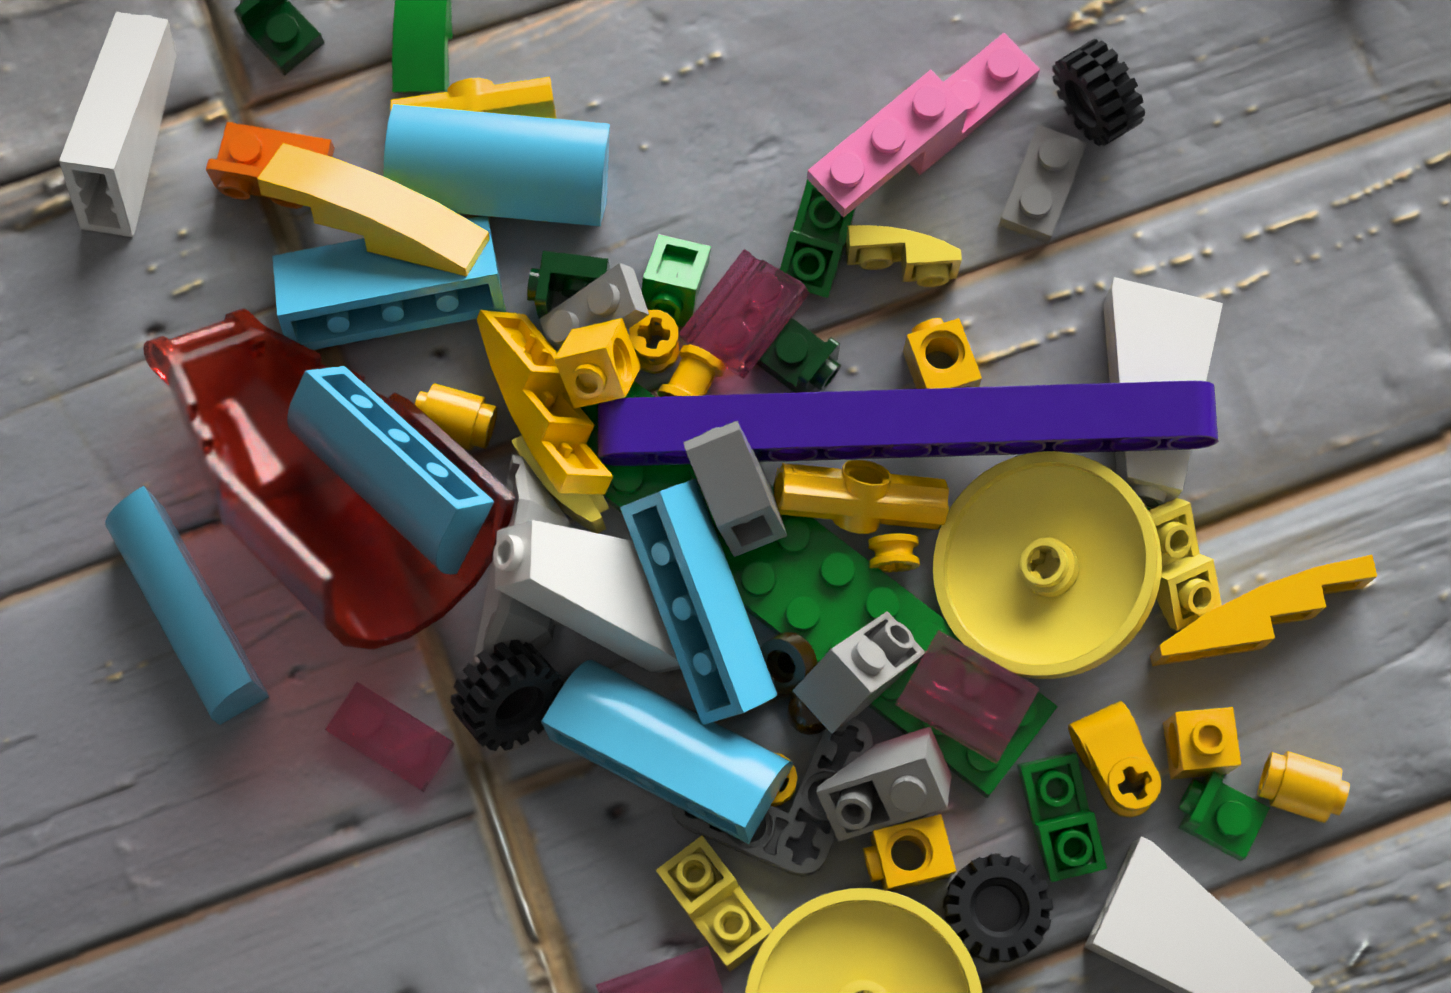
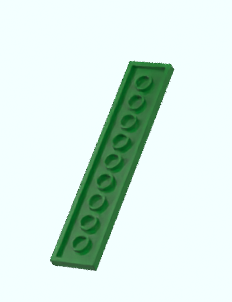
(825, 594)

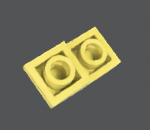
(921, 256)
(580, 507)
(1187, 578)
(715, 903)

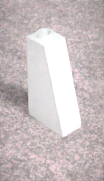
(119, 124)
(1156, 339)
(586, 585)
(1181, 935)

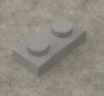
(1043, 184)
(605, 299)

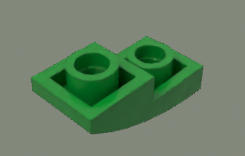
(421, 46)
(816, 242)
(1061, 816)

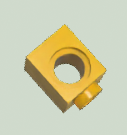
(944, 337)
(597, 363)
(1201, 743)
(933, 842)

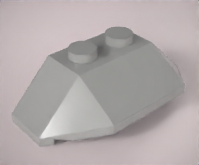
(502, 615)

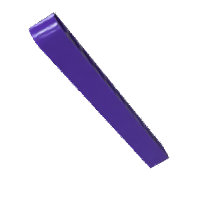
(917, 422)

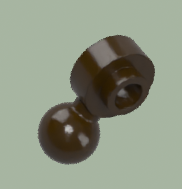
(788, 675)

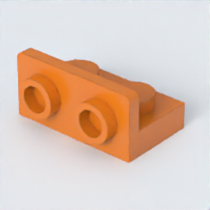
(246, 153)

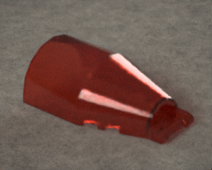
(290, 507)

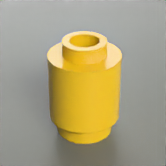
(459, 414)
(1303, 786)

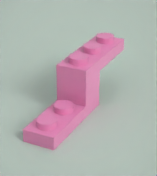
(922, 124)

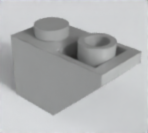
(735, 488)
(858, 671)
(887, 785)

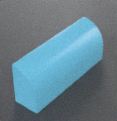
(501, 163)
(354, 295)
(389, 465)
(699, 602)
(184, 606)
(666, 749)

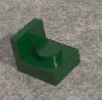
(278, 31)
(563, 274)
(801, 359)

